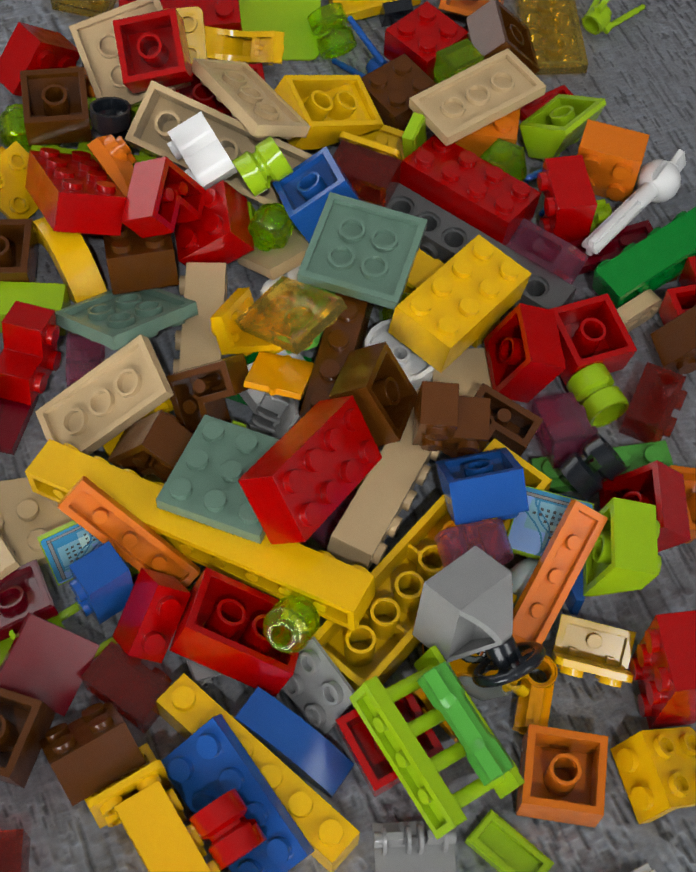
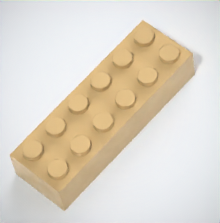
(165, 109)

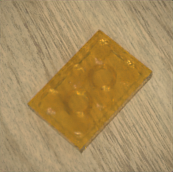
(291, 314)

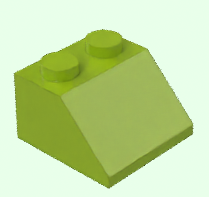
(559, 124)
(625, 551)

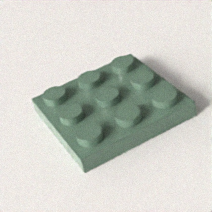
(362, 250)
(124, 316)
(207, 476)

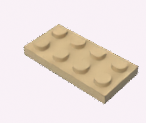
(477, 96)
(250, 99)
(107, 398)

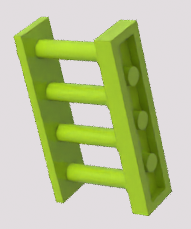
(407, 757)

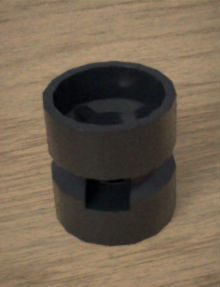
(109, 117)
(583, 475)

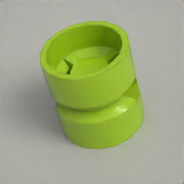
(262, 166)
(596, 392)

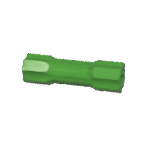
(482, 748)

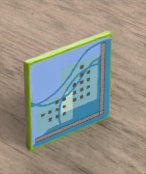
(534, 528)
(65, 546)

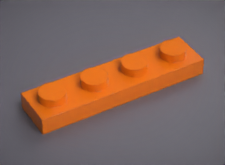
(127, 534)
(556, 572)

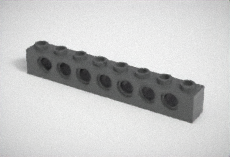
(448, 235)

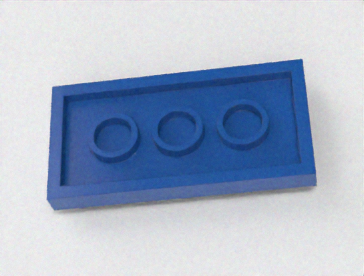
(215, 763)

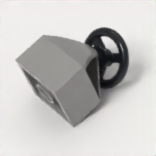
(470, 612)

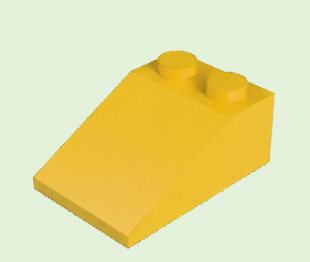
(329, 107)

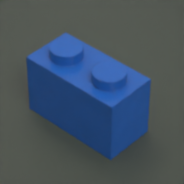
(101, 583)

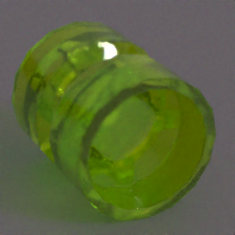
(333, 35)

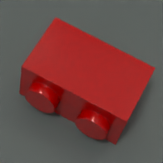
(151, 615)

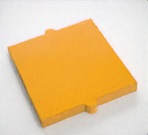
(279, 375)

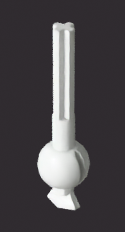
(655, 183)

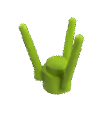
(599, 17)

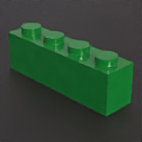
(648, 262)

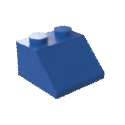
(308, 188)
(483, 486)

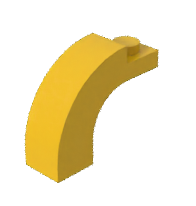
(244, 46)
(72, 261)

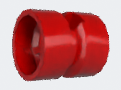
(227, 829)

